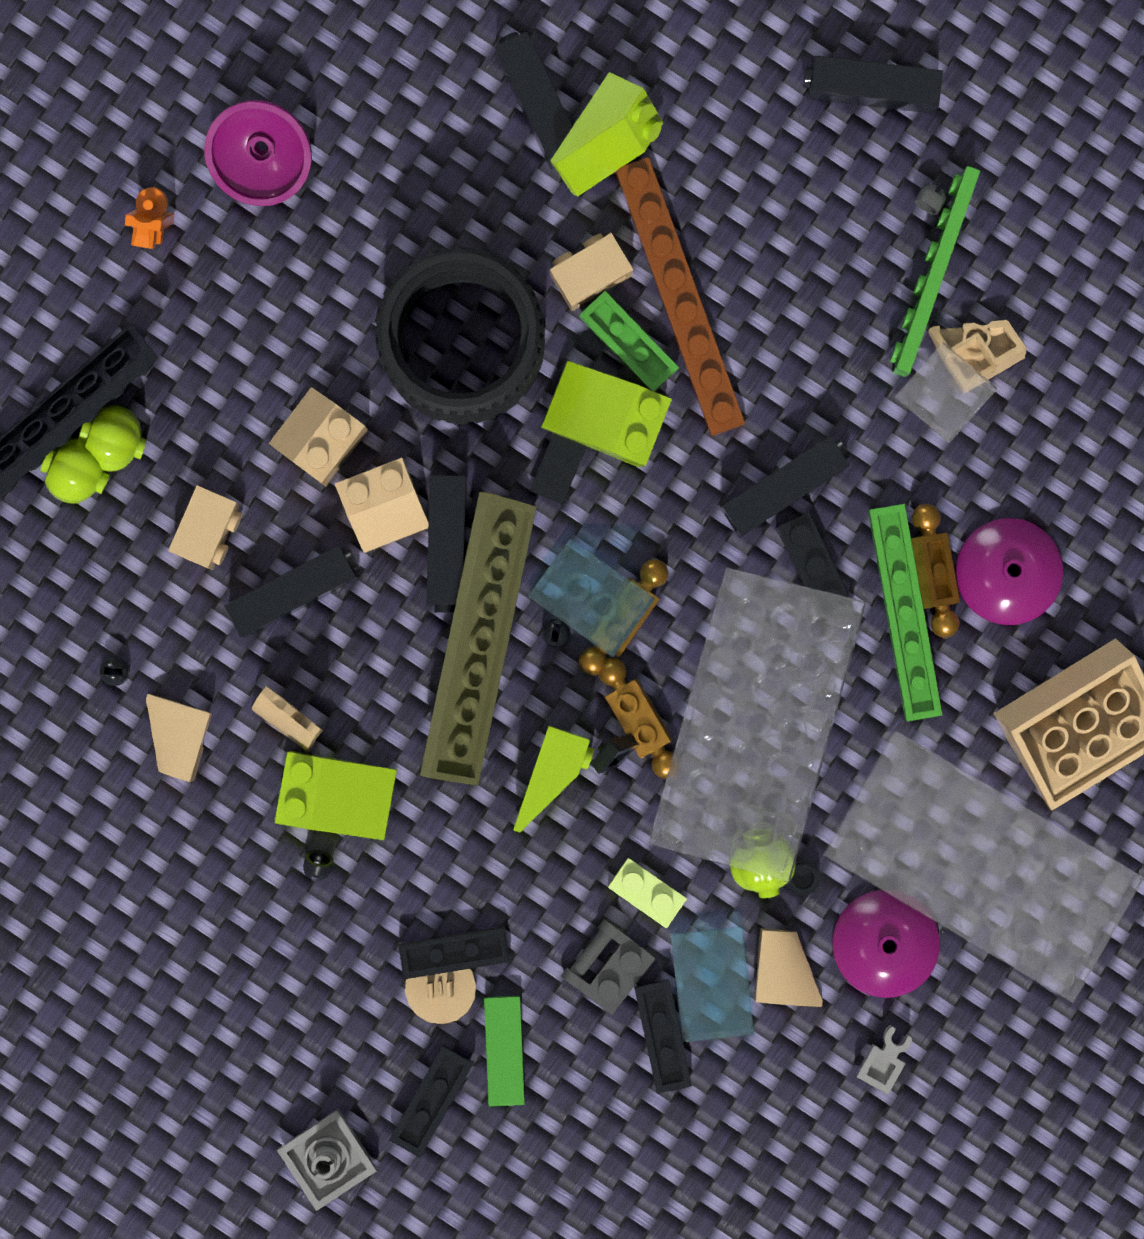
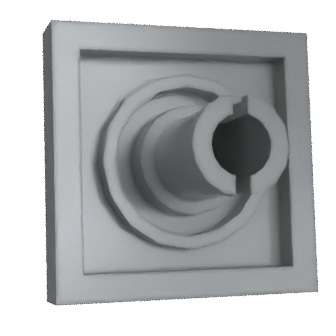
(327, 1159)

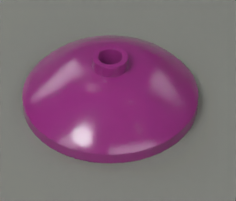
(244, 169)
(984, 575)
(860, 940)

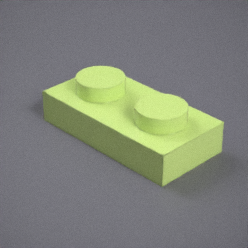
(647, 892)

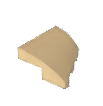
(985, 347)
(286, 719)
(177, 736)
(784, 971)

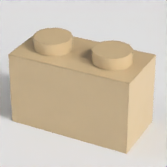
(590, 270)
(206, 528)

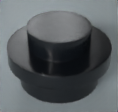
(805, 878)

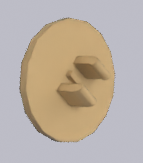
(441, 996)

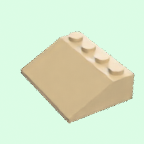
(1079, 723)

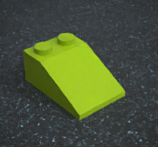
(607, 134)
(606, 413)
(556, 767)
(335, 795)

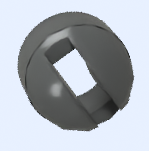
(930, 200)

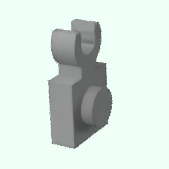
(882, 1066)

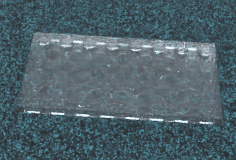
(757, 724)
(983, 866)

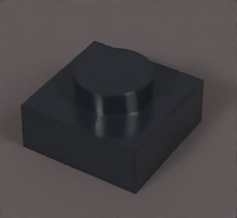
(613, 752)

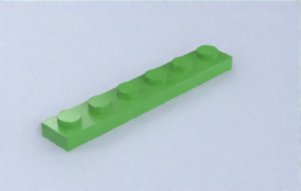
(938, 257)
(905, 612)

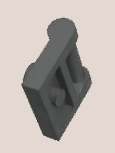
(617, 974)

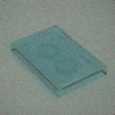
(591, 597)
(712, 984)

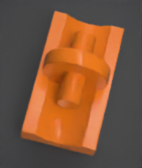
(148, 218)

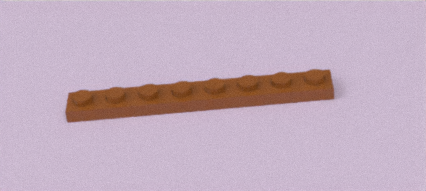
(680, 297)

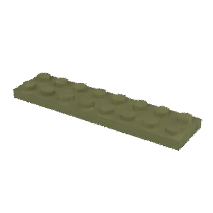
(478, 639)

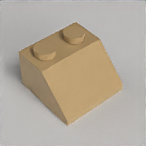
(318, 436)
(382, 505)

